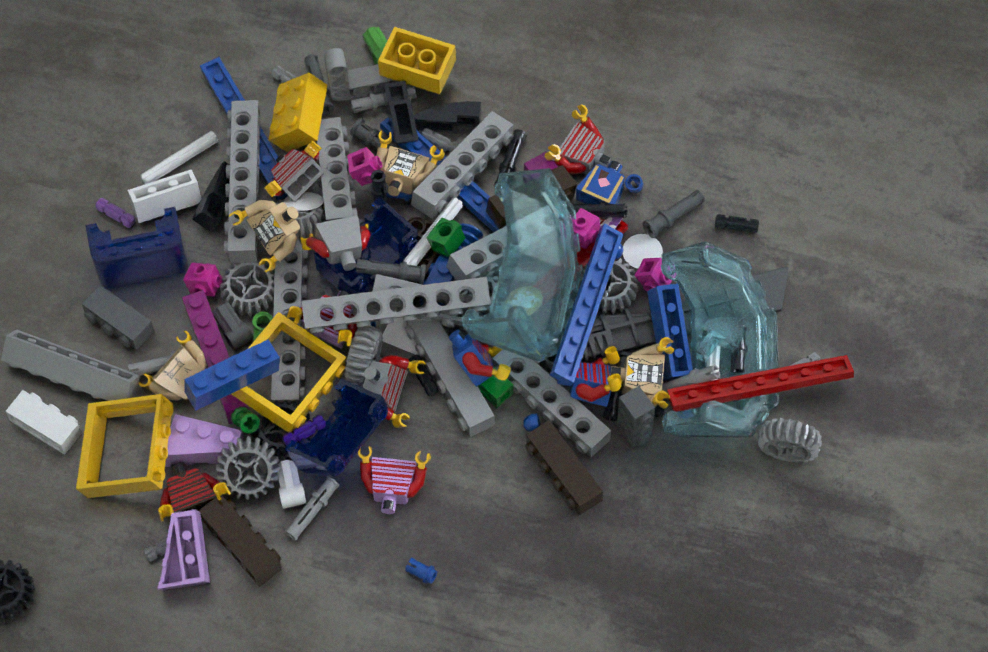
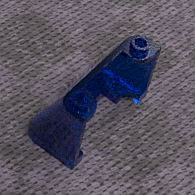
(346, 431)

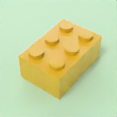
(417, 60)
(297, 112)

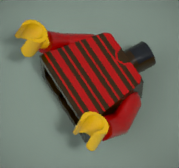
(189, 491)

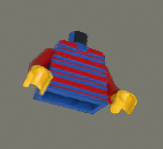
(476, 358)
(594, 380)

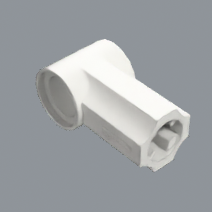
(290, 489)

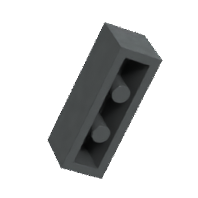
(117, 318)
(635, 417)

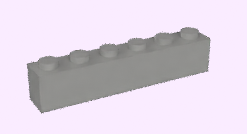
(68, 367)
(451, 379)

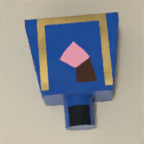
(602, 185)

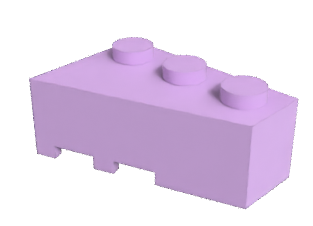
(198, 441)
(185, 552)

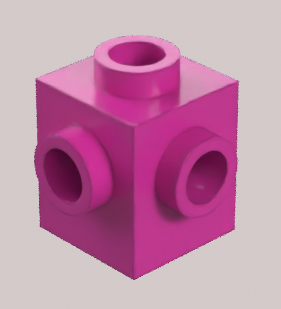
(362, 165)
(587, 227)
(650, 274)
(203, 277)

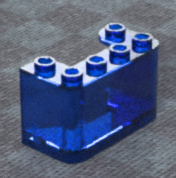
(389, 242)
(140, 255)

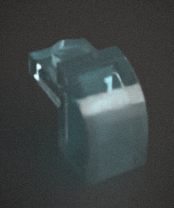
(719, 332)

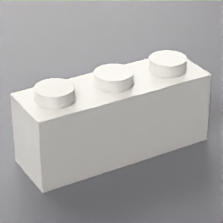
(173, 191)
(44, 421)

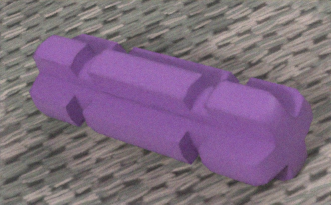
(115, 212)

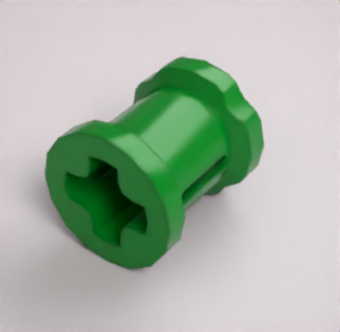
(245, 419)

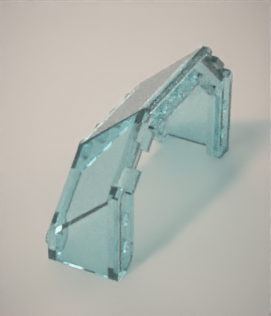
(537, 269)
(723, 286)

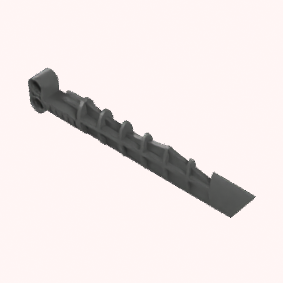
(637, 330)

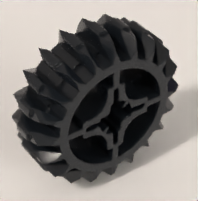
(273, 435)
(18, 597)

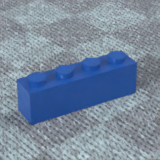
(670, 323)
(231, 374)

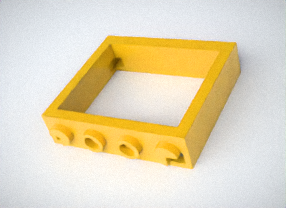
(323, 386)
(94, 440)

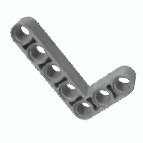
(352, 83)

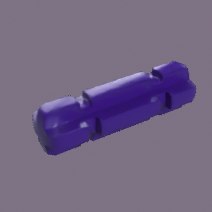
(305, 430)

